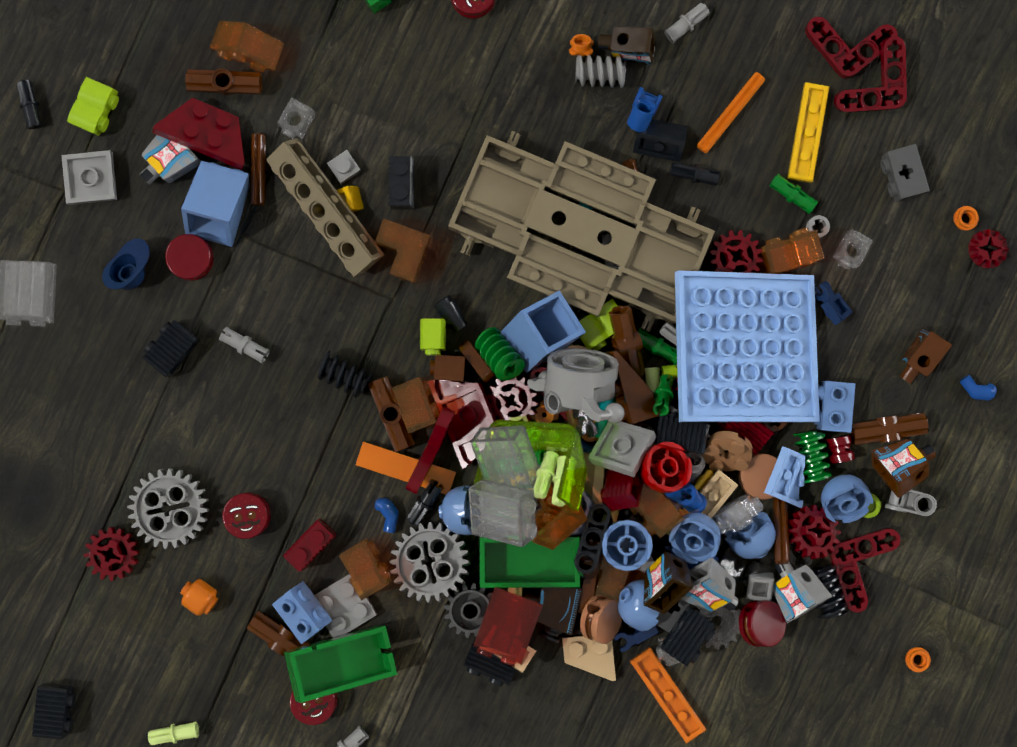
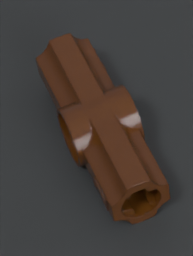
(239, 82)
(627, 338)
(385, 398)
(889, 428)
(277, 635)

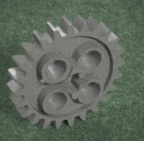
(164, 487)
(408, 569)

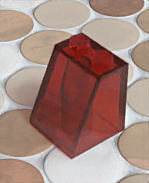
(507, 626)

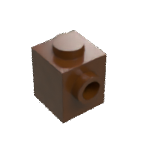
(448, 368)

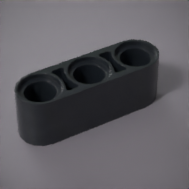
(592, 553)

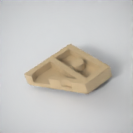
(589, 656)

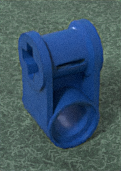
(643, 110)
(689, 498)

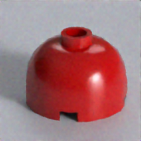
(666, 468)

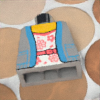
(167, 160)
(711, 587)
(798, 591)

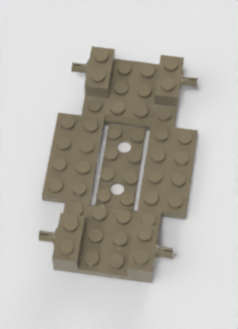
(509, 197)

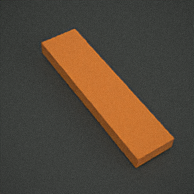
(401, 466)
(668, 695)

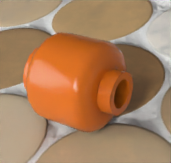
(199, 597)

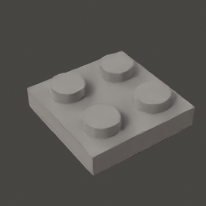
(89, 177)
(622, 447)
(344, 607)

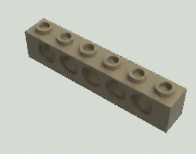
(322, 194)

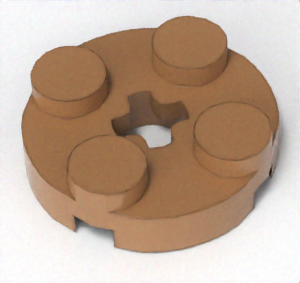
(736, 459)

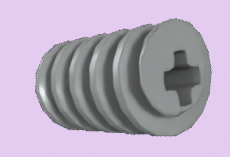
(600, 71)

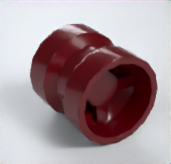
(840, 449)

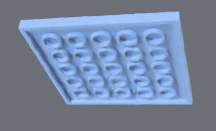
(746, 347)

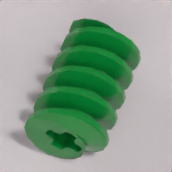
(499, 354)
(813, 456)

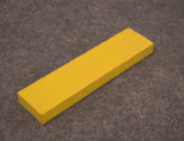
(808, 132)

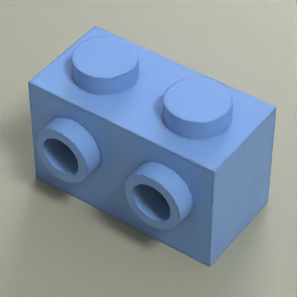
(836, 406)
(303, 610)

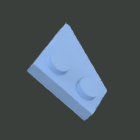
(787, 477)

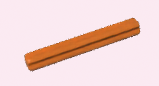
(731, 112)

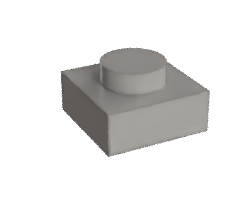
(344, 167)

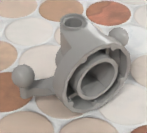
(580, 381)

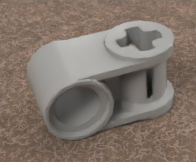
(909, 503)

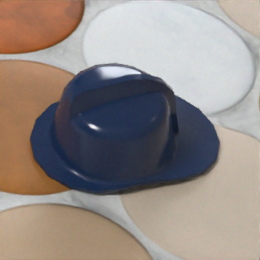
(127, 267)

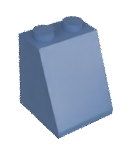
(215, 203)
(543, 330)

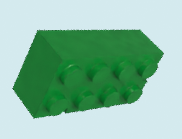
(528, 566)
(340, 663)

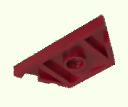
(205, 131)
(471, 413)

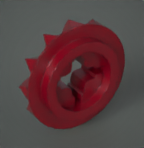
(980, 256)

